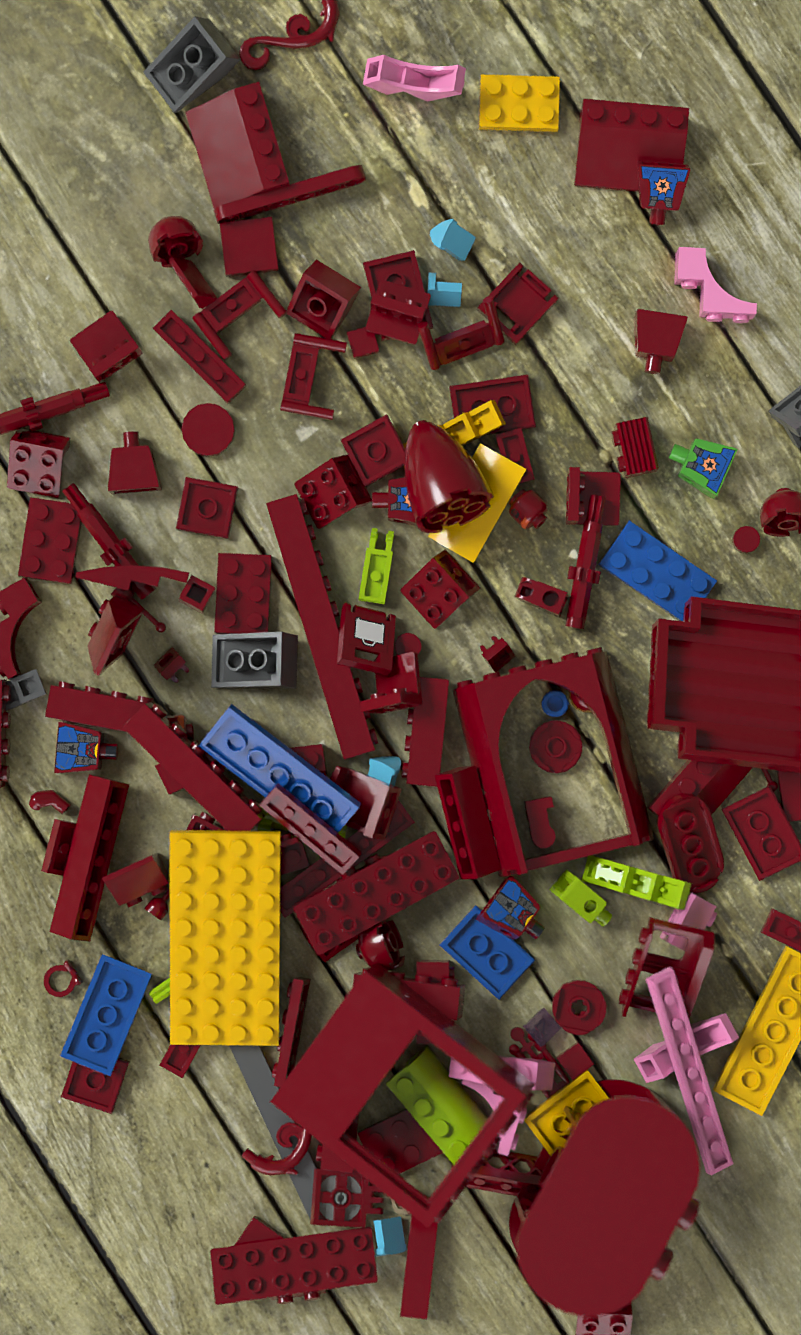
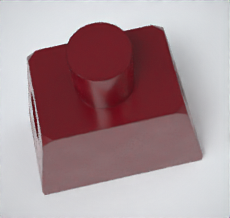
(657, 337)
(133, 467)

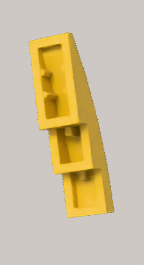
(475, 423)

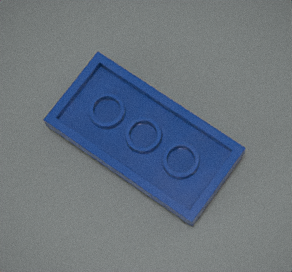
(655, 570)
(106, 1015)

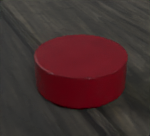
(746, 539)
(407, 643)

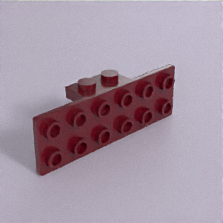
(375, 892)
(293, 1267)

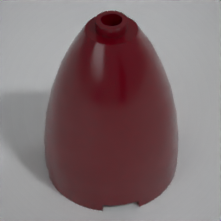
(442, 480)

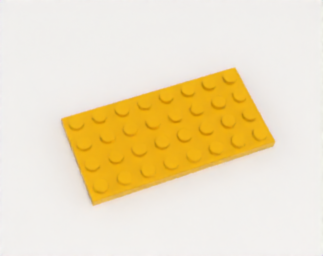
(224, 937)

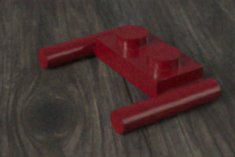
(232, 306)
(463, 341)
(302, 373)

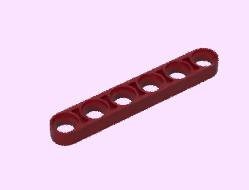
(290, 194)

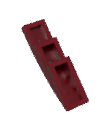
(122, 576)
(418, 1270)

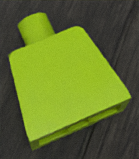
(576, 894)

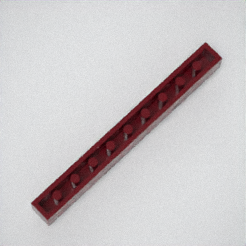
(320, 624)

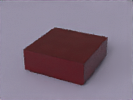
(362, 343)
(575, 1060)

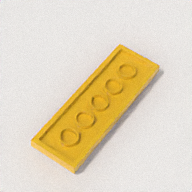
(766, 1039)

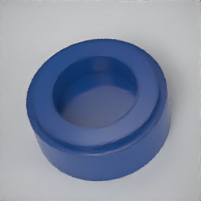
(554, 703)

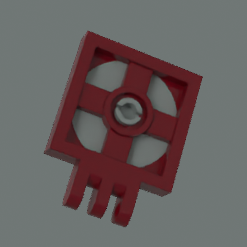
(342, 1199)

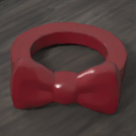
(76, 980)

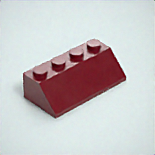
(704, 779)

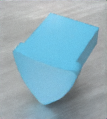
(452, 239)
(443, 292)
(385, 768)
(389, 1236)

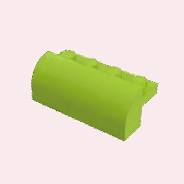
(438, 1103)

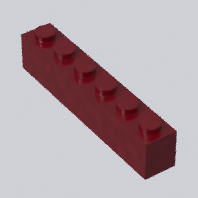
(193, 770)
(89, 858)

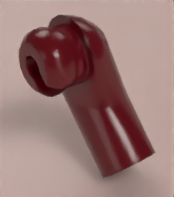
(48, 798)

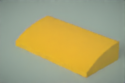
(502, 479)

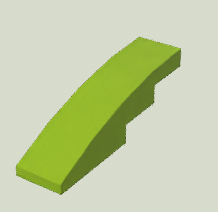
(636, 882)

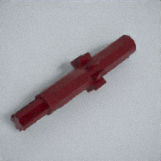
(33, 413)
(115, 550)
(584, 572)

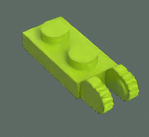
(376, 570)

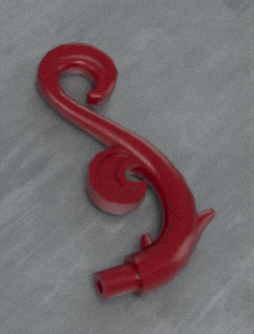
(294, 40)
(272, 1167)

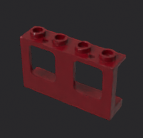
(688, 970)

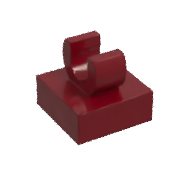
(498, 654)
(170, 663)

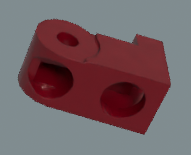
(541, 596)
(540, 830)

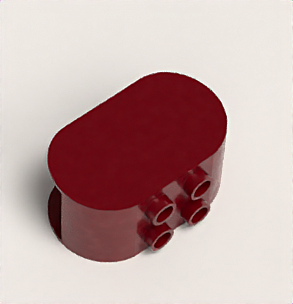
(607, 1203)

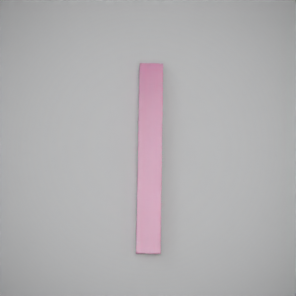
(689, 1070)

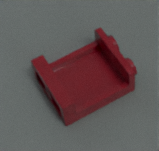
(376, 799)

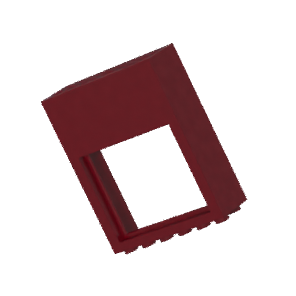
(354, 1058)

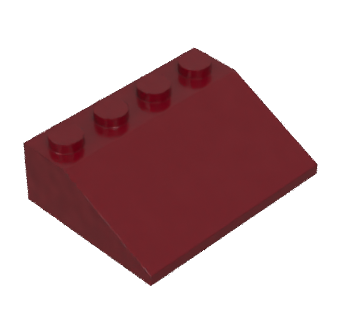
(620, 134)
(237, 145)

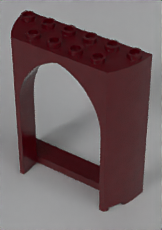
(481, 713)

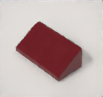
(193, 281)

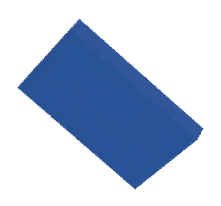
(487, 954)

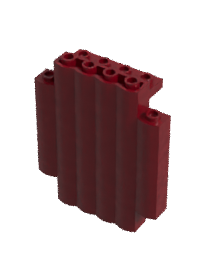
(729, 683)

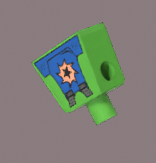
(704, 464)

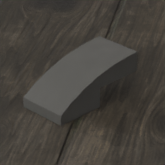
(25, 689)

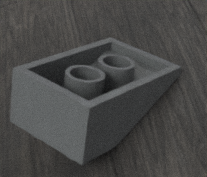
(191, 63)
(254, 660)

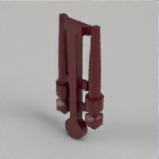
(517, 1034)

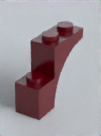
(17, 602)

